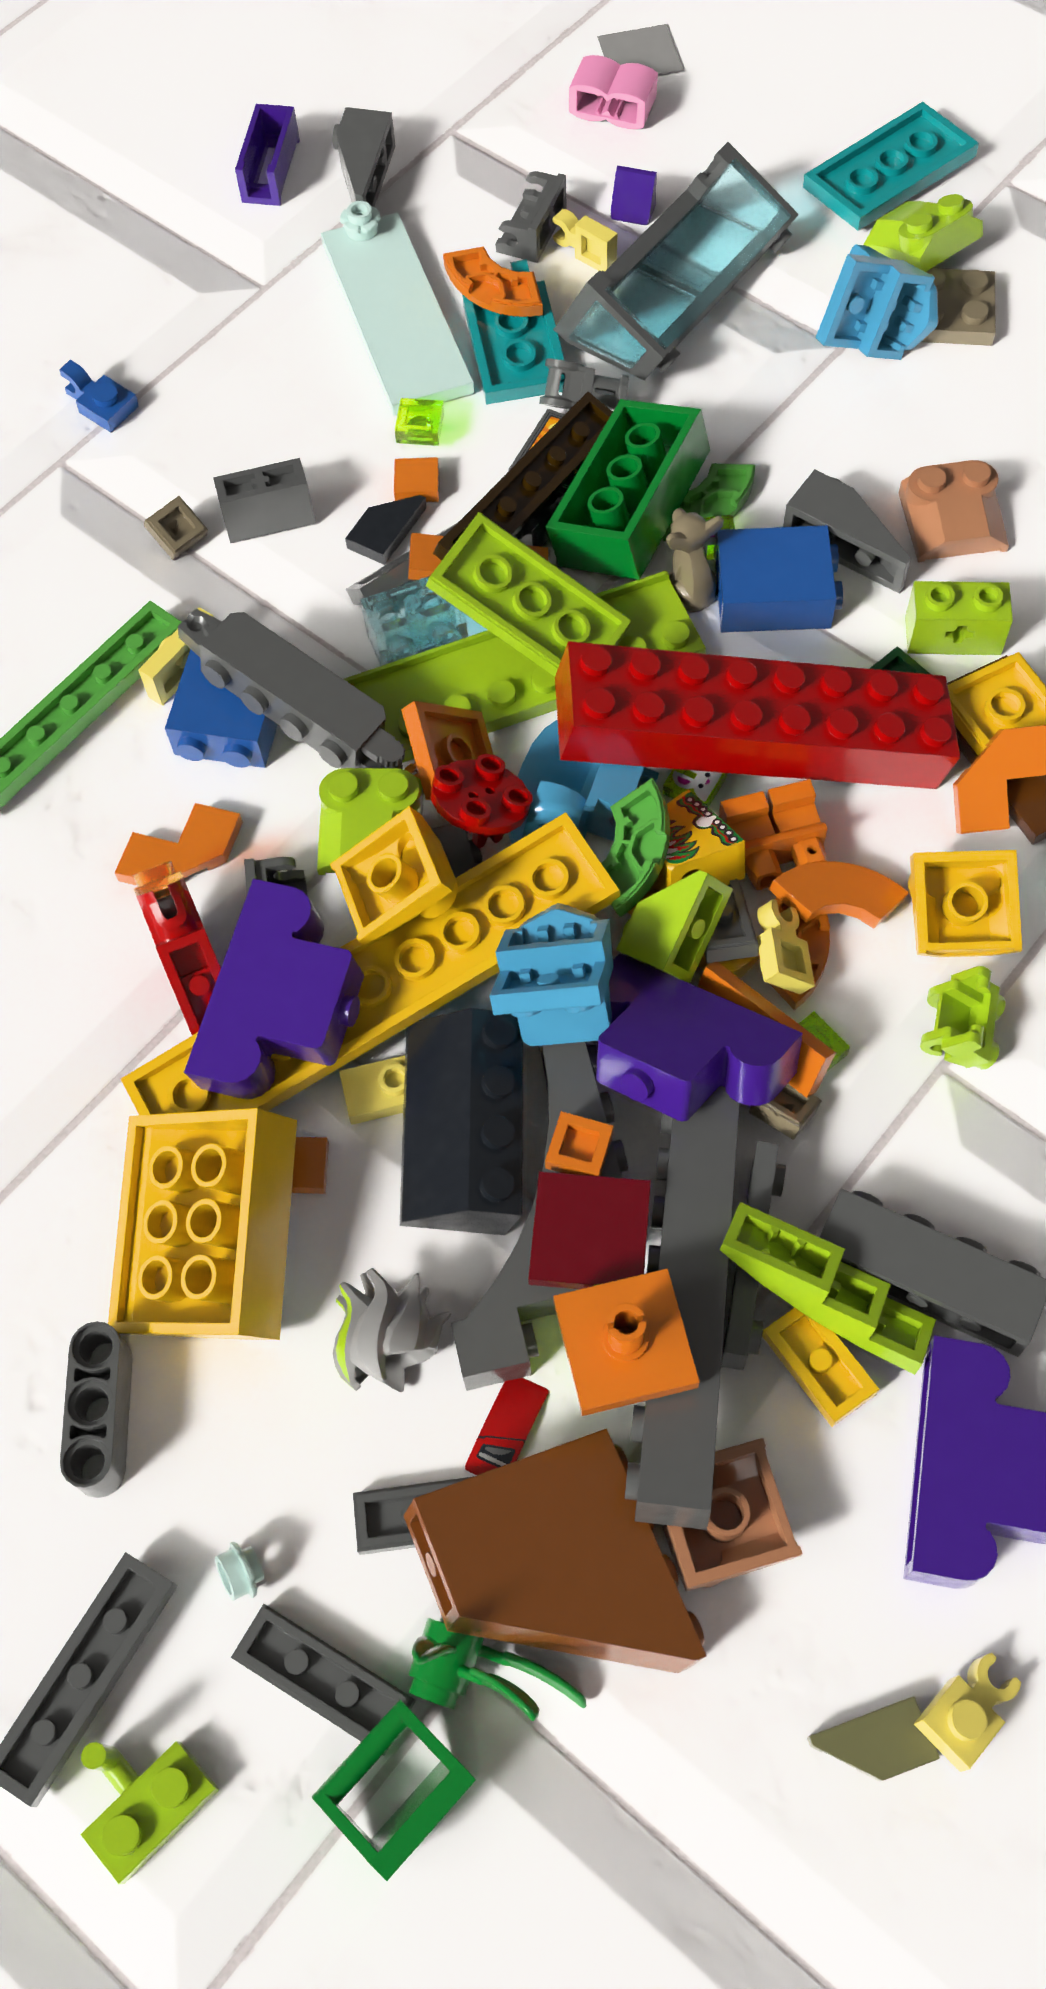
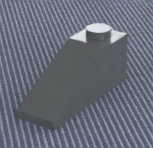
(365, 151)
(860, 535)

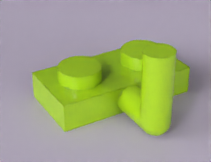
(148, 1806)

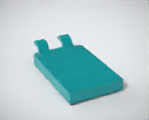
(513, 348)

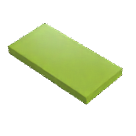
(522, 596)

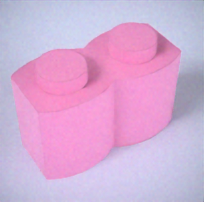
(613, 92)

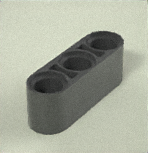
(110, 1432)

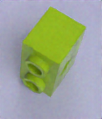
(958, 618)

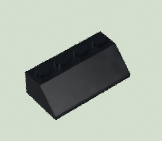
(463, 1123)

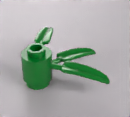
(447, 1662)

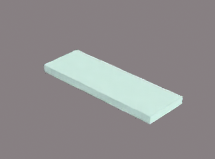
(397, 315)

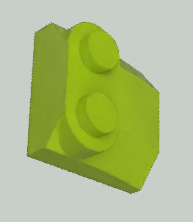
(926, 231)
(358, 804)

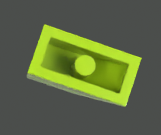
(676, 925)

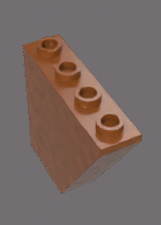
(556, 1560)

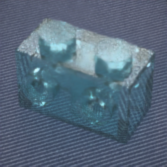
(410, 621)

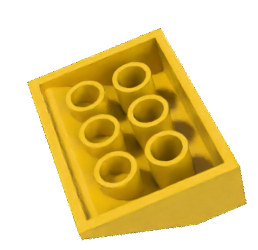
(204, 1225)

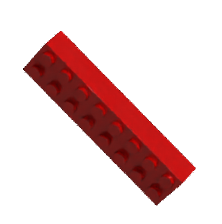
(753, 716)

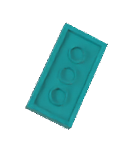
(890, 165)

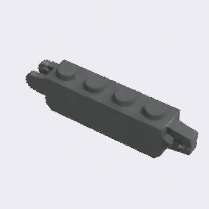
(292, 690)

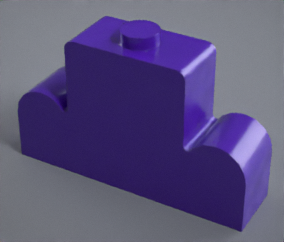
(274, 996)
(681, 1043)
(973, 1467)

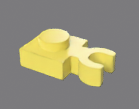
(592, 241)
(782, 954)
(962, 1715)

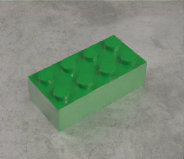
(629, 488)

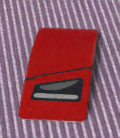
(506, 1425)

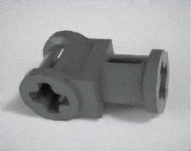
(579, 381)

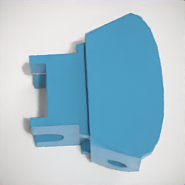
(574, 787)

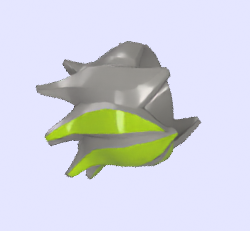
(384, 1331)

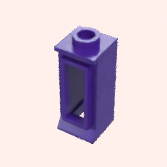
(269, 128)

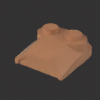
(953, 510)
(744, 1525)

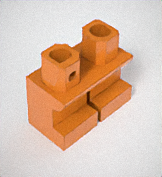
(776, 829)

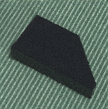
(384, 528)

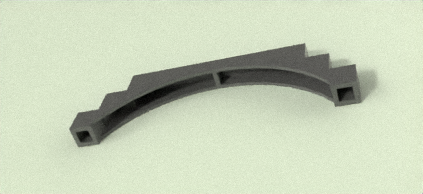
(491, 1339)

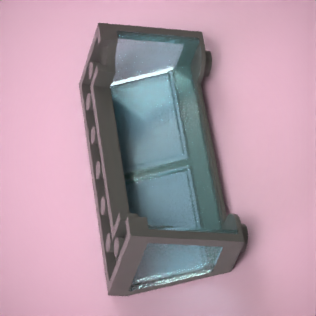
(679, 268)

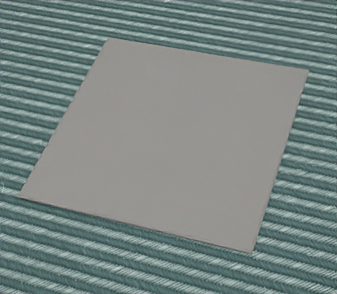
(644, 46)

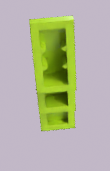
(815, 1282)

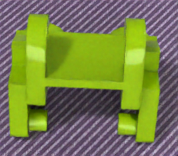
(965, 1019)

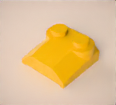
(395, 876)
(965, 903)

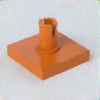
(442, 736)
(625, 1342)

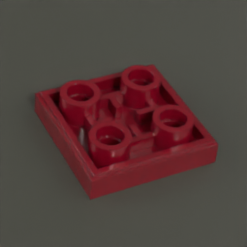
(588, 1230)

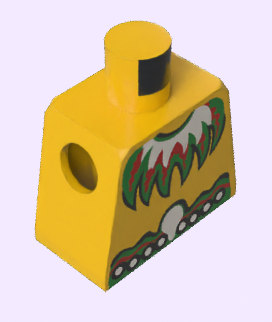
(700, 843)

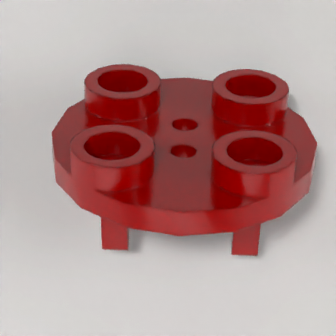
(481, 797)

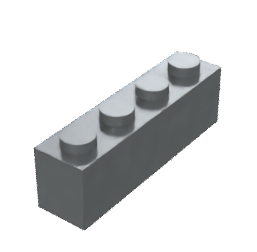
(939, 1273)

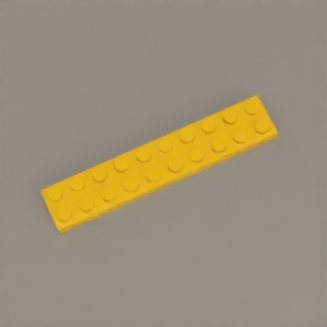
(414, 964)

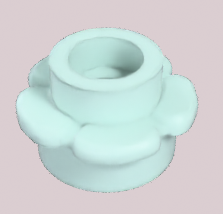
(360, 220)
(239, 1571)

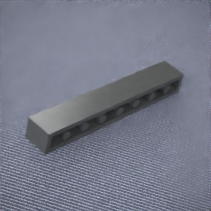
(680, 1429)

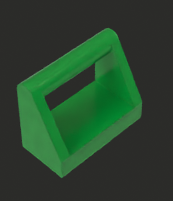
(419, 1811)

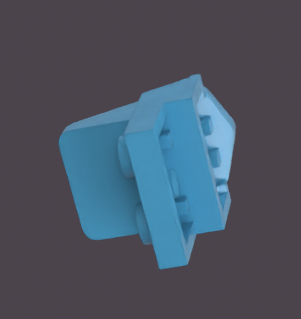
(879, 306)
(556, 976)

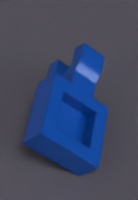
(100, 401)

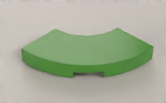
(721, 492)
(638, 844)

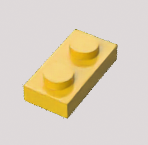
(820, 1365)

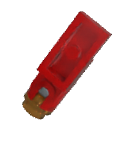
(178, 939)

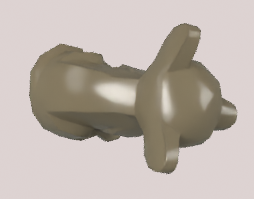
(691, 572)

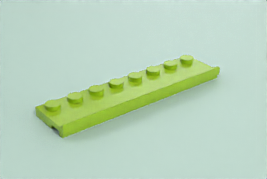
(503, 683)

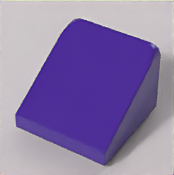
(633, 195)

